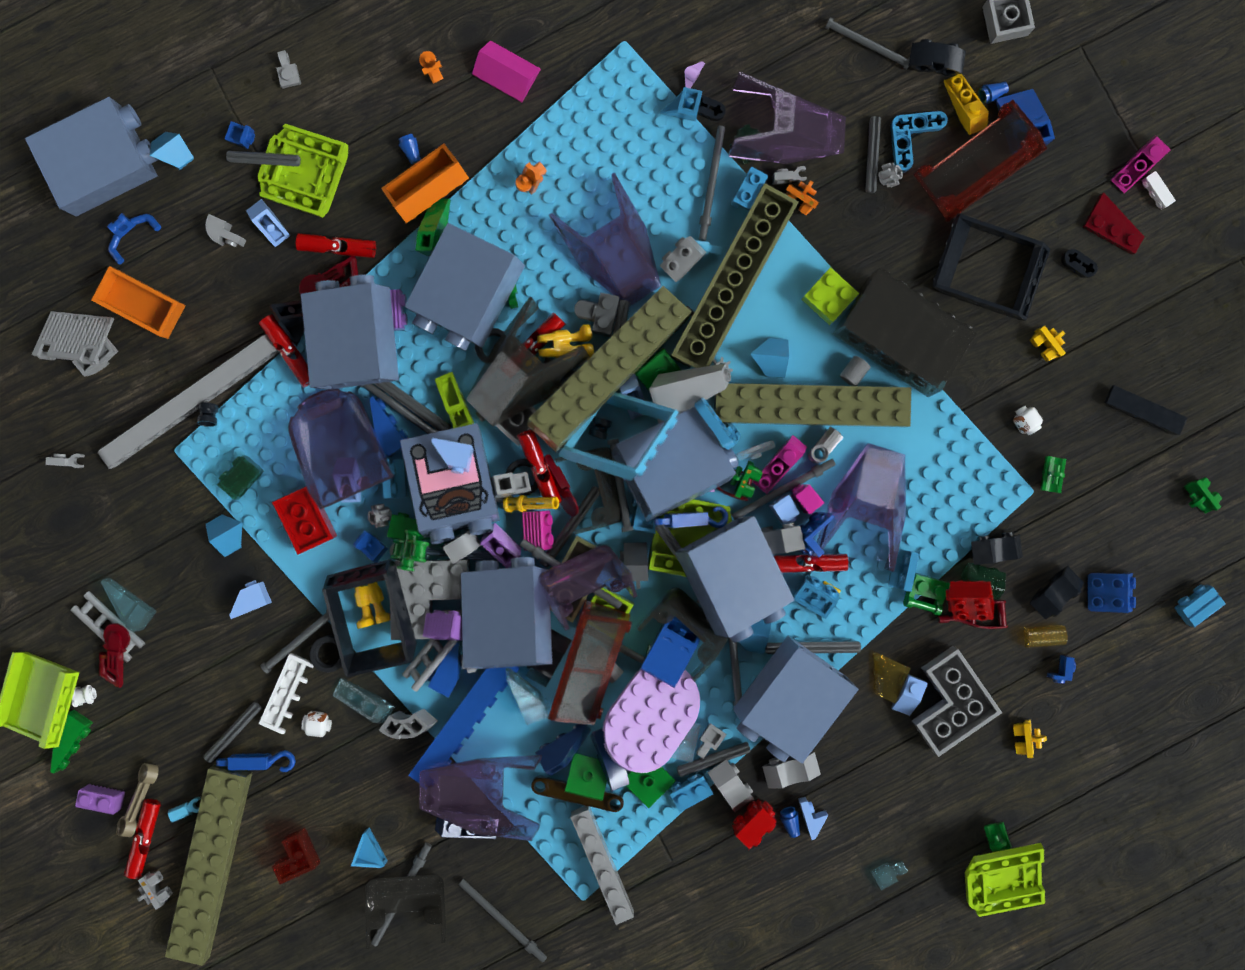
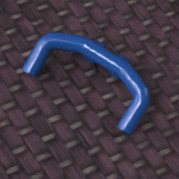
(123, 226)

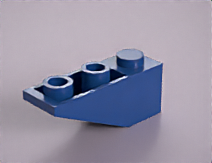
(386, 428)
(448, 672)

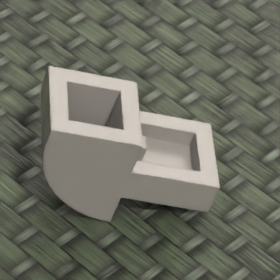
(220, 232)
(107, 352)

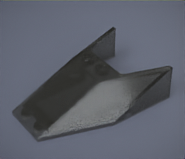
(515, 377)

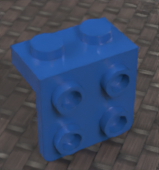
(815, 524)
(1111, 592)

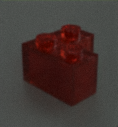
(300, 857)

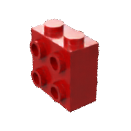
(971, 600)
(754, 823)

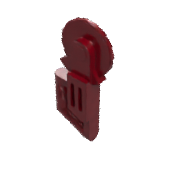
(335, 274)
(568, 501)
(116, 640)

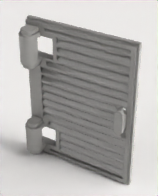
(72, 335)

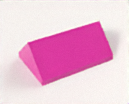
(505, 71)

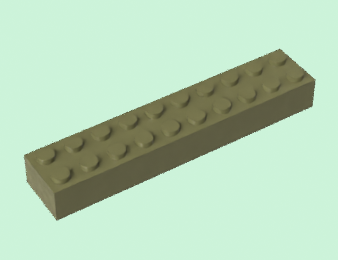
(734, 278)
(608, 369)
(814, 405)
(208, 865)

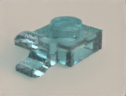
(886, 875)

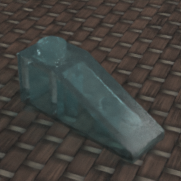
(129, 607)
(528, 698)
(363, 701)

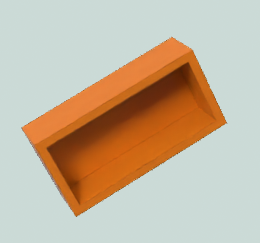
(425, 183)
(138, 302)

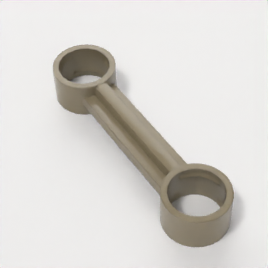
(127, 824)

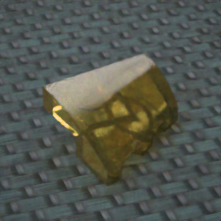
(888, 677)

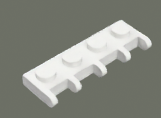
(284, 692)

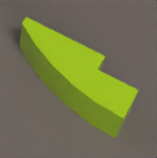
(454, 400)

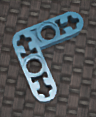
(905, 133)
(728, 434)

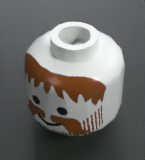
(1027, 420)
(316, 724)

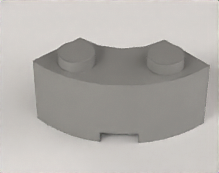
(784, 539)
(407, 726)
(782, 774)
(730, 785)

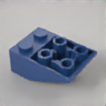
(1034, 111)
(670, 652)

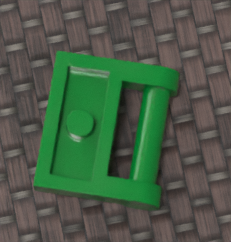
(929, 588)

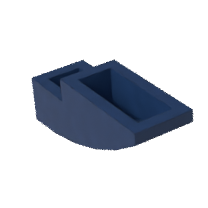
(614, 774)

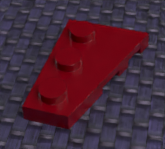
(1113, 226)

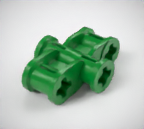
(409, 550)

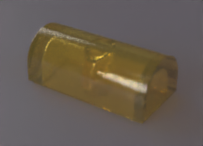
(1045, 636)

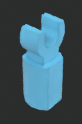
(710, 248)
(183, 810)

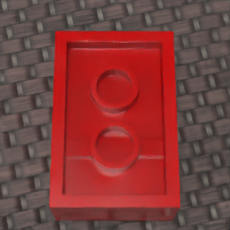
(304, 520)

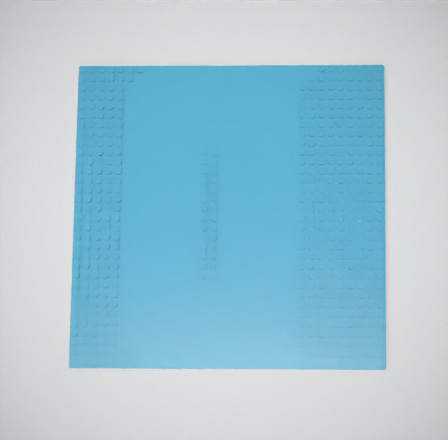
(600, 127)

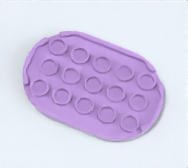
(650, 721)

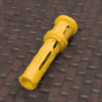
(516, 503)

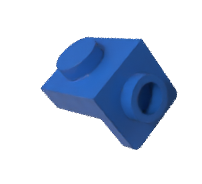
(240, 135)
(370, 546)
(1066, 668)

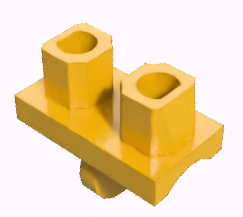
(1051, 340)
(1027, 748)

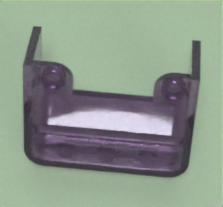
(584, 576)

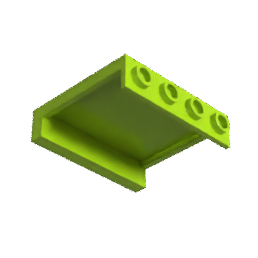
(37, 698)

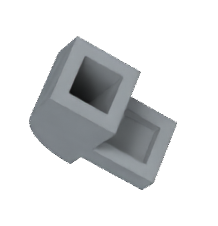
(510, 484)
(461, 545)

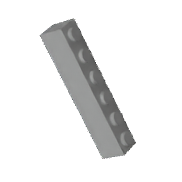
(602, 864)

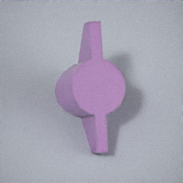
(692, 73)

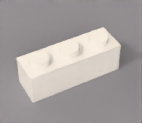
(1158, 190)

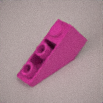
(1140, 163)
(781, 463)

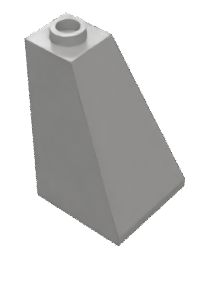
(686, 387)

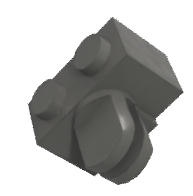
(601, 313)
(636, 561)

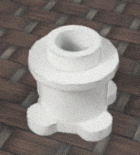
(83, 695)

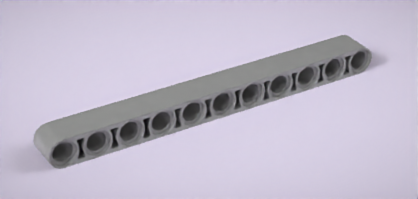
(187, 402)

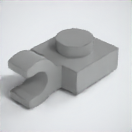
(288, 73)
(784, 176)
(61, 460)
(711, 738)

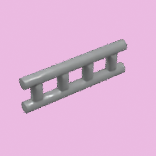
(106, 614)
(431, 665)

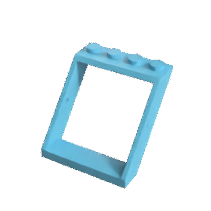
(614, 468)

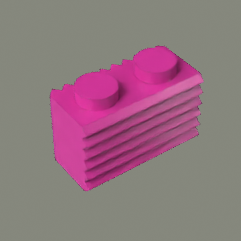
(806, 498)
(538, 528)

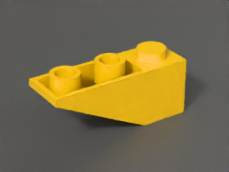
(967, 104)

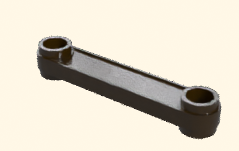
(556, 789)

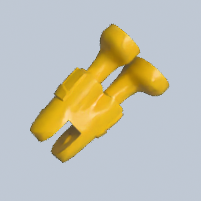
(561, 341)
(370, 595)

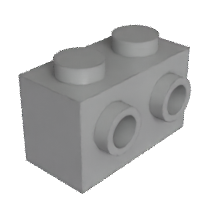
(683, 258)

